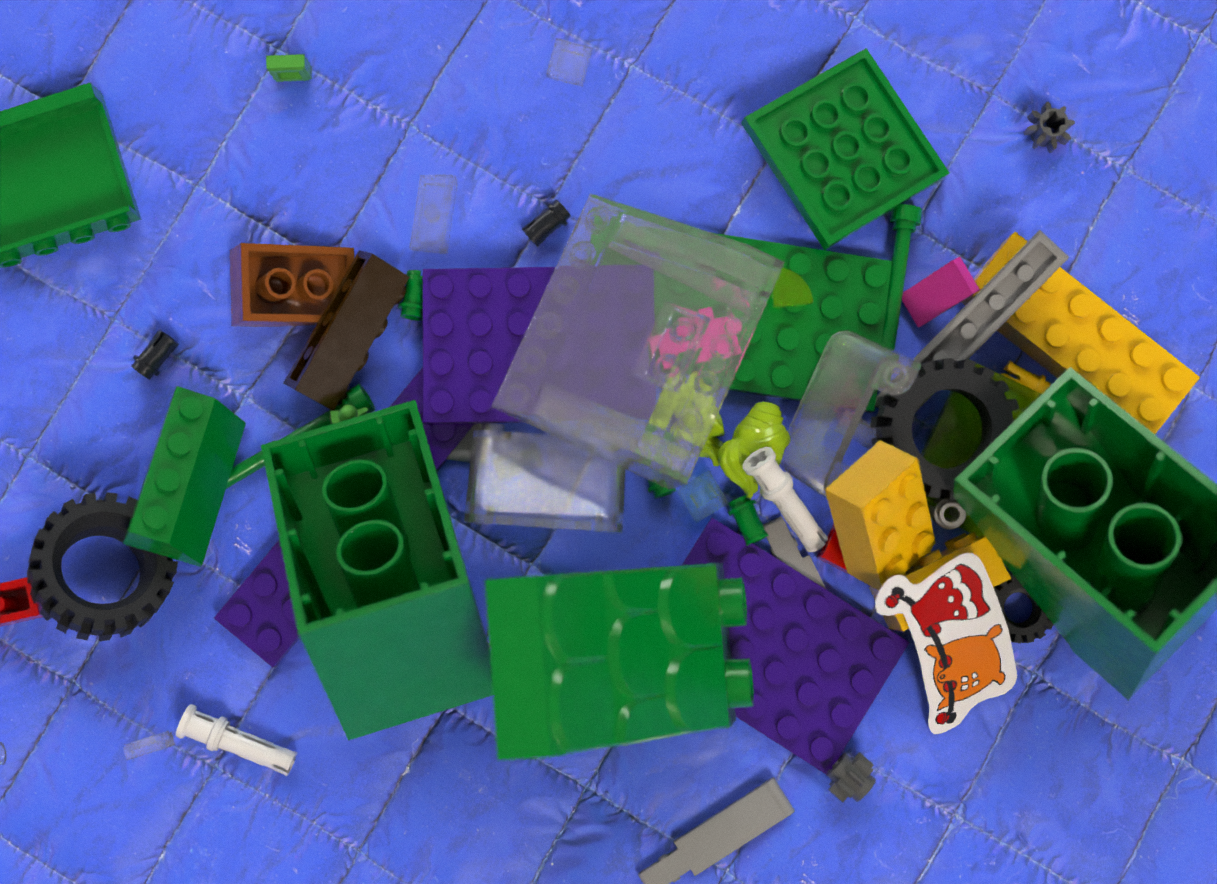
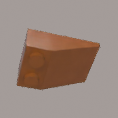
(284, 283)

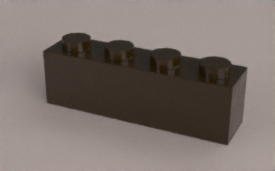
(347, 330)

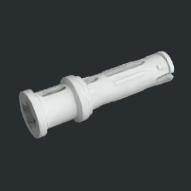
(778, 488)
(219, 734)

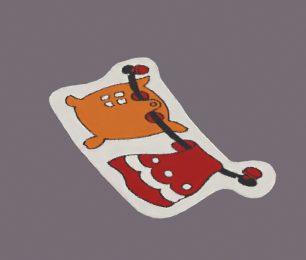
(957, 637)

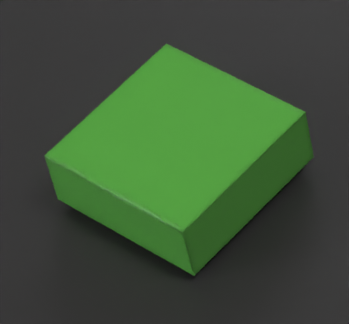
(289, 67)

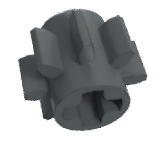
(1055, 119)
(851, 777)

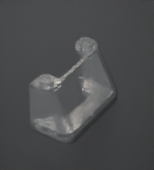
(836, 402)
(541, 483)

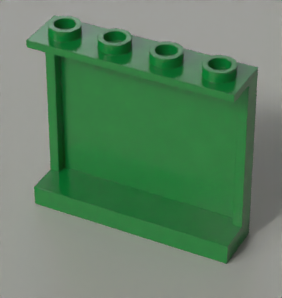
(60, 175)

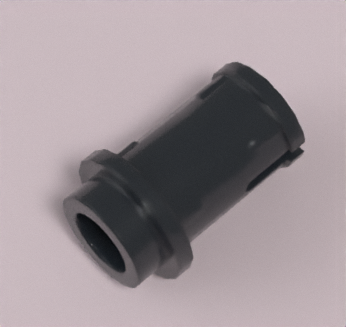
(546, 222)
(154, 355)

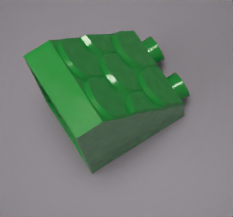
(1099, 528)
(377, 570)
(614, 657)

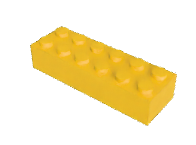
(1076, 329)

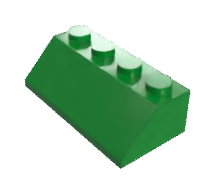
(186, 478)

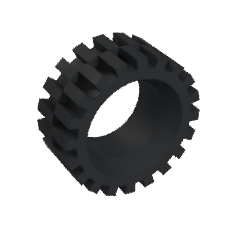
(976, 384)
(58, 601)

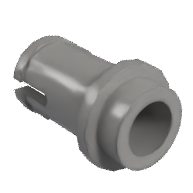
(955, 510)

